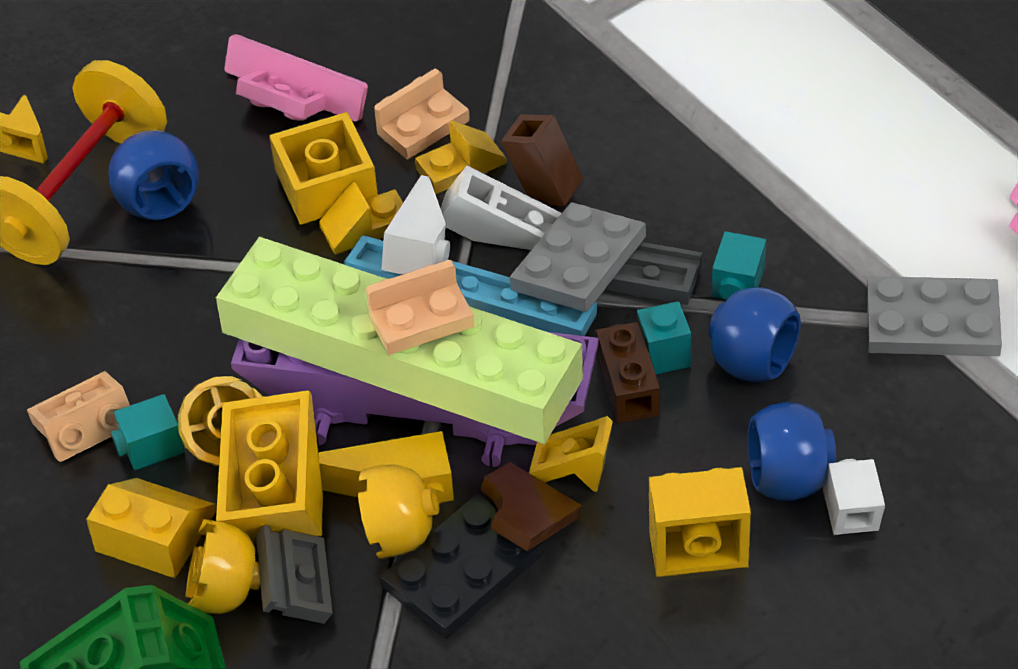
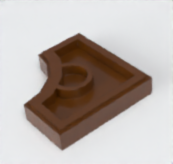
(527, 506)

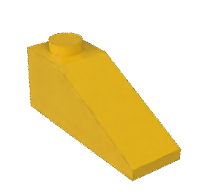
(421, 453)

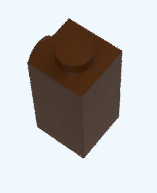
(542, 159)
(628, 372)

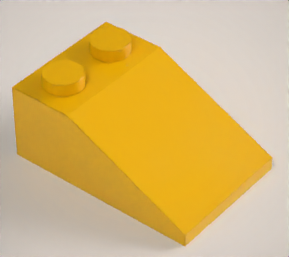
(270, 465)

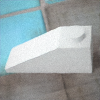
(495, 212)
(416, 232)

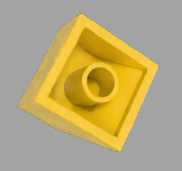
(148, 525)

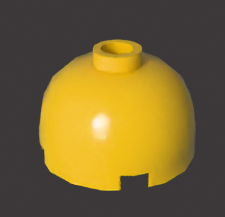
(202, 415)
(396, 509)
(222, 569)

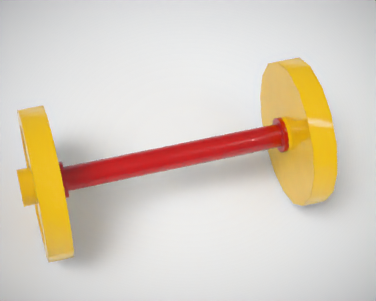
(117, 107)

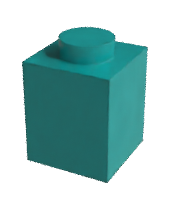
(738, 264)
(666, 336)
(147, 432)

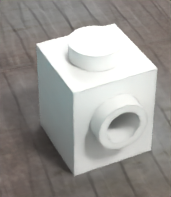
(853, 496)

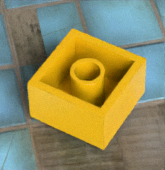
(320, 163)
(699, 521)

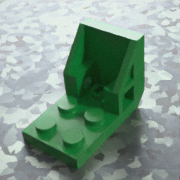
(134, 631)

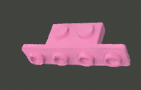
(291, 83)

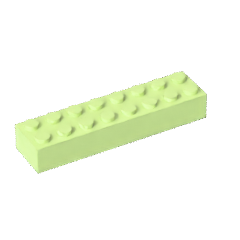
(321, 315)

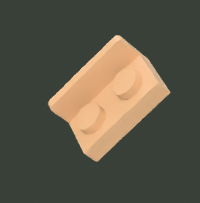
(418, 115)
(418, 307)
(80, 415)

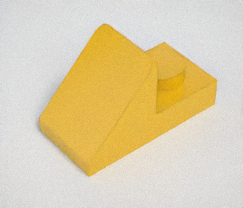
(21, 133)
(467, 148)
(356, 216)
(575, 451)

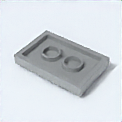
(578, 257)
(933, 316)

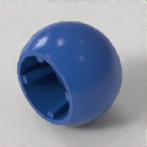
(153, 175)
(754, 334)
(789, 451)

